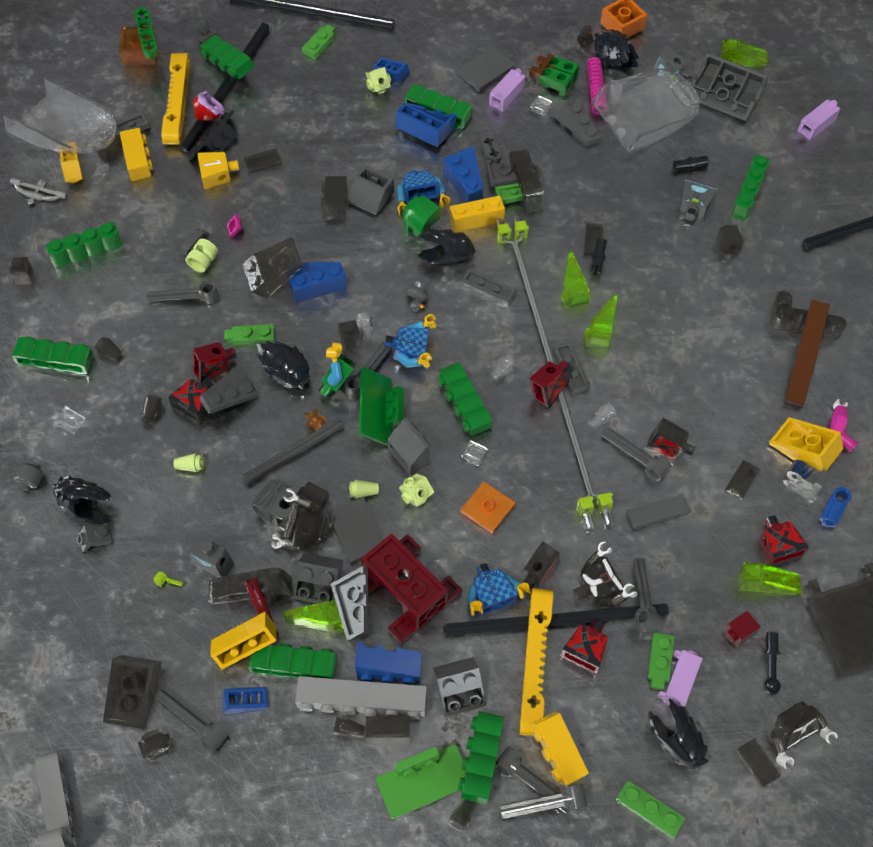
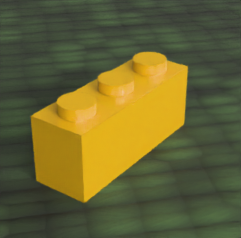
(136, 154)
(476, 213)
(243, 640)
(559, 748)

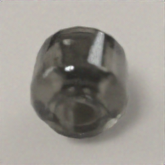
(155, 744)

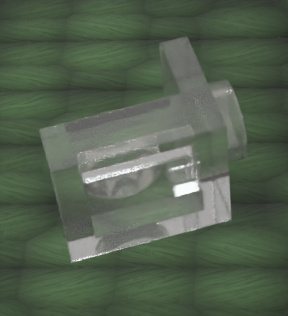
(68, 420)

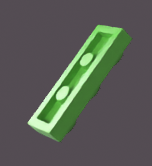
(650, 809)

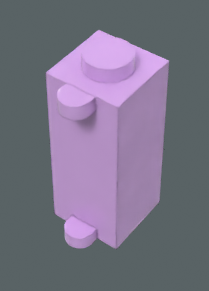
(507, 89)
(819, 119)
(682, 677)

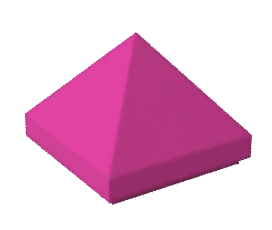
(234, 226)

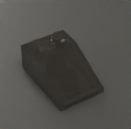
(272, 267)
(131, 691)

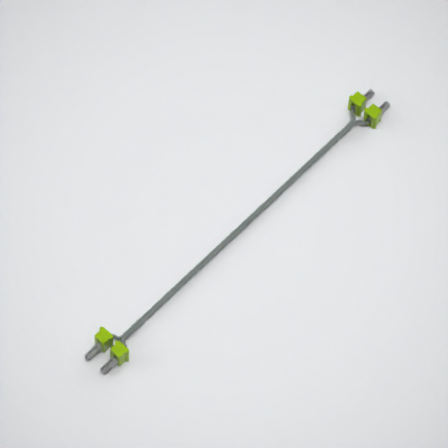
(584, 505)

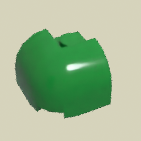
(420, 215)

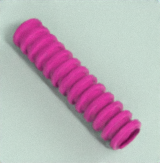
(595, 79)

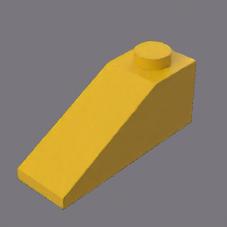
(71, 167)

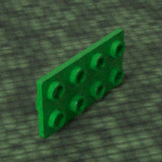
(379, 406)

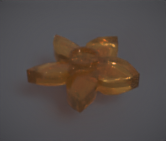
(314, 420)

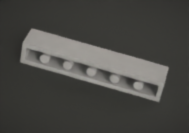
(361, 697)

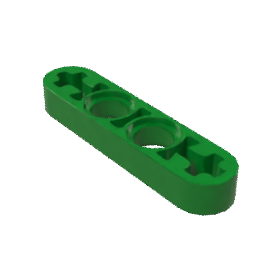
(147, 32)

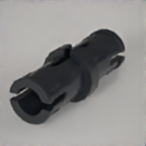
(690, 163)
(598, 257)

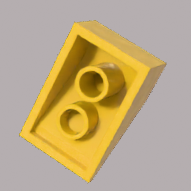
(808, 443)

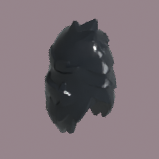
(615, 49)
(451, 248)
(284, 364)
(80, 498)
(685, 743)

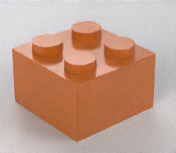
(624, 17)

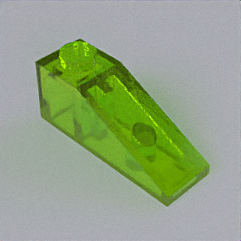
(743, 53)
(575, 288)
(601, 325)
(768, 579)
(317, 616)

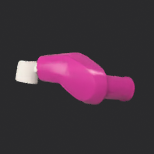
(839, 423)

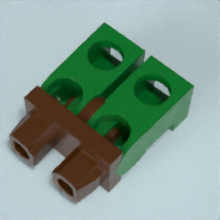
(555, 73)

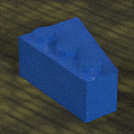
(425, 124)
(464, 174)
(317, 280)
(388, 666)

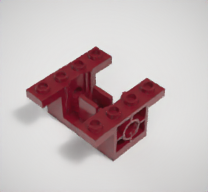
(420, 592)

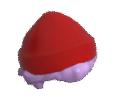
(206, 107)

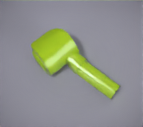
(161, 577)

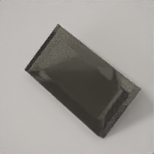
(742, 479)

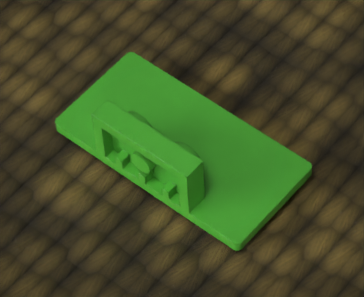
(421, 780)

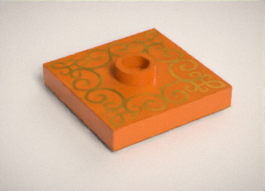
(488, 507)

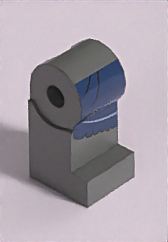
(807, 476)

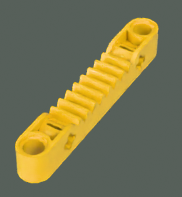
(174, 118)
(540, 605)

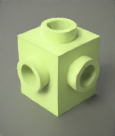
(375, 76)
(416, 490)

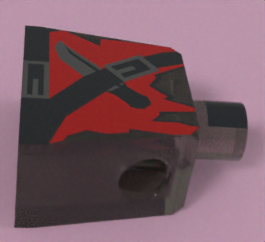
(187, 399)
(669, 440)
(543, 559)

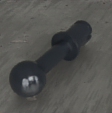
(772, 685)

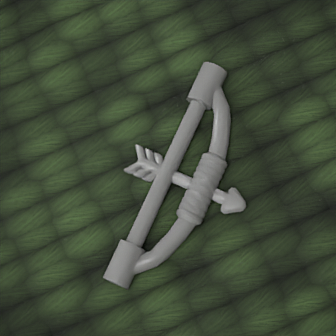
(39, 187)

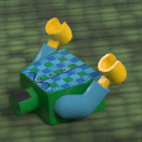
(340, 369)

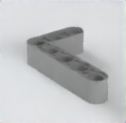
(54, 802)

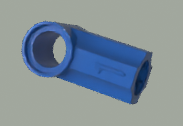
(835, 507)

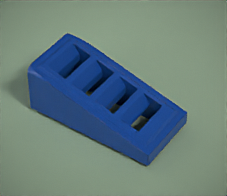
(402, 70)
(244, 707)

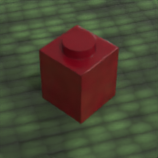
(741, 629)

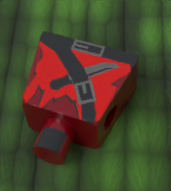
(211, 360)
(549, 382)
(781, 541)
(586, 646)

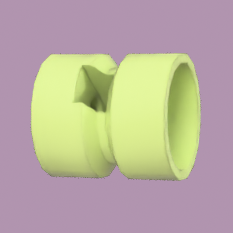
(201, 255)

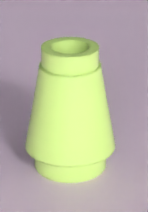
(189, 463)
(363, 488)

